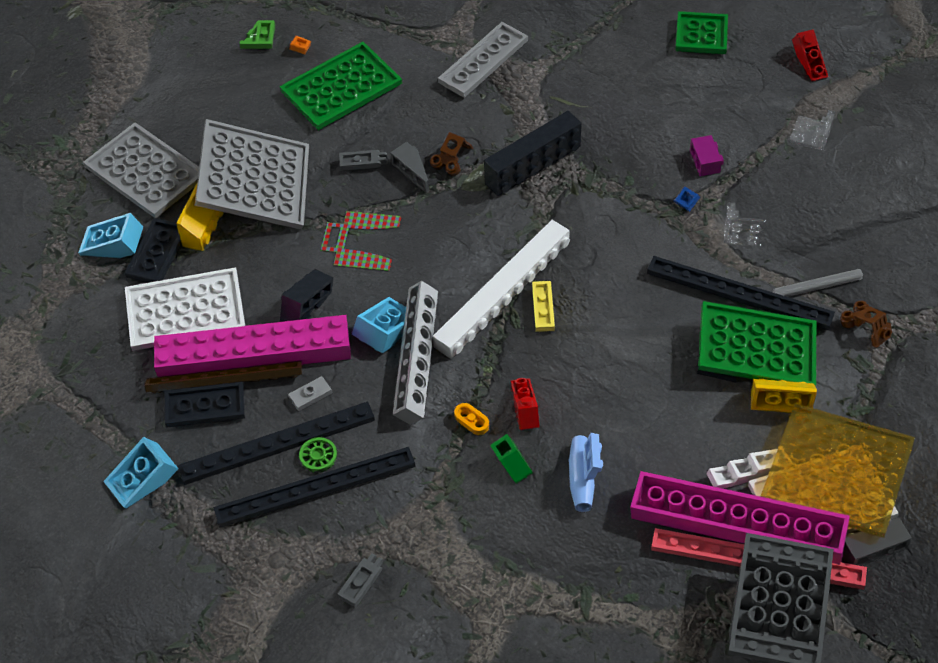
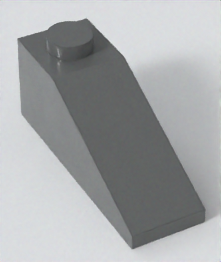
(408, 161)

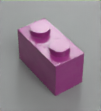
(706, 155)

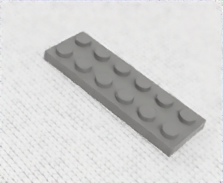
(482, 59)

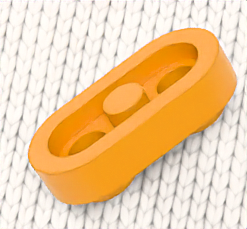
(472, 419)

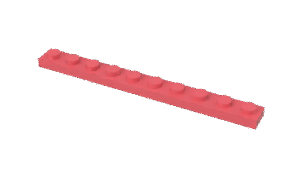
(731, 554)

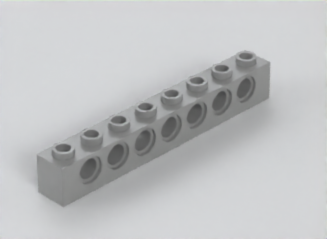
(415, 353)

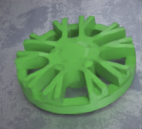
(318, 454)

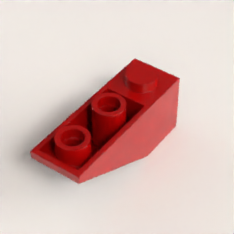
(809, 54)
(525, 403)

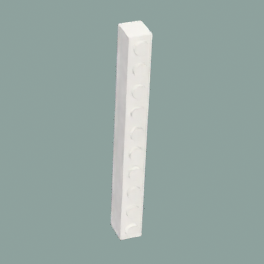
(501, 289)

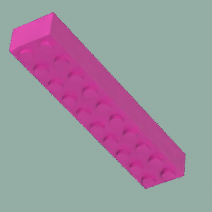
(253, 345)
(733, 514)

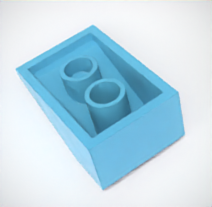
(112, 237)
(381, 325)
(140, 472)

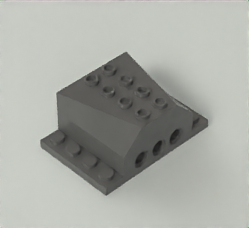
(780, 601)

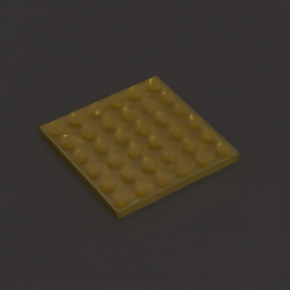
(840, 467)

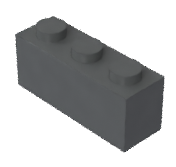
(866, 548)

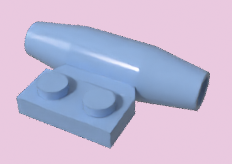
(583, 468)

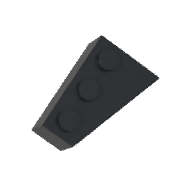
(305, 296)

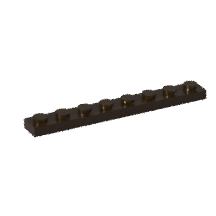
(233, 375)

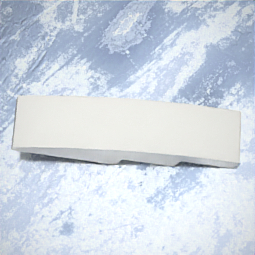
(742, 470)

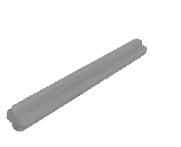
(819, 283)

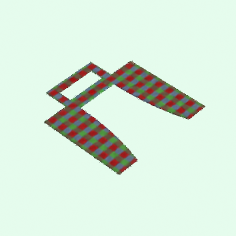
(355, 258)

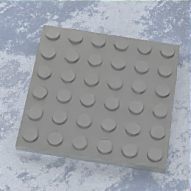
(252, 174)

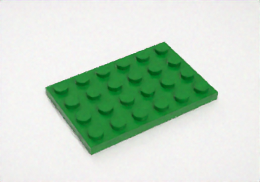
(340, 85)
(756, 344)

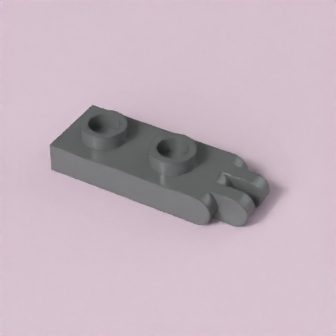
(362, 159)
(361, 580)

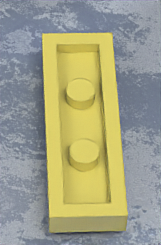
(543, 306)

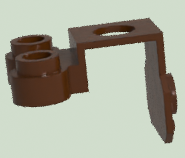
(448, 156)
(862, 313)

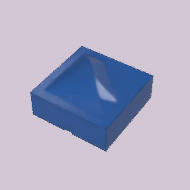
(687, 199)

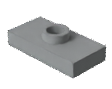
(310, 393)

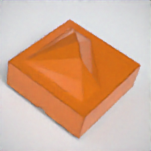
(300, 45)

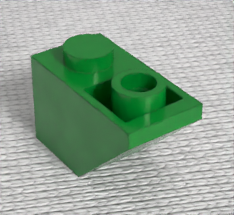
(511, 458)

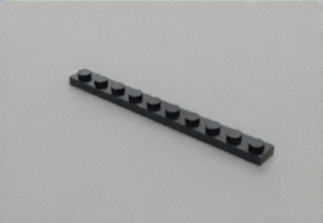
(739, 292)
(275, 443)
(314, 487)

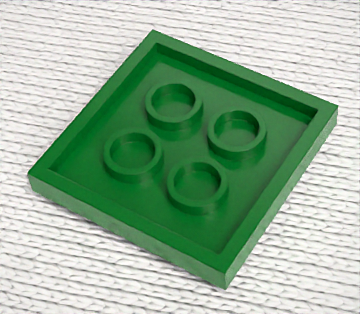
(702, 32)

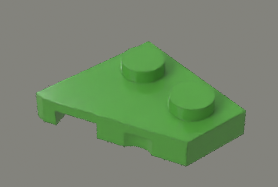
(260, 36)

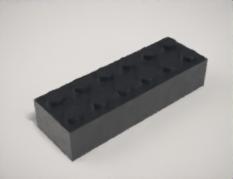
(532, 153)

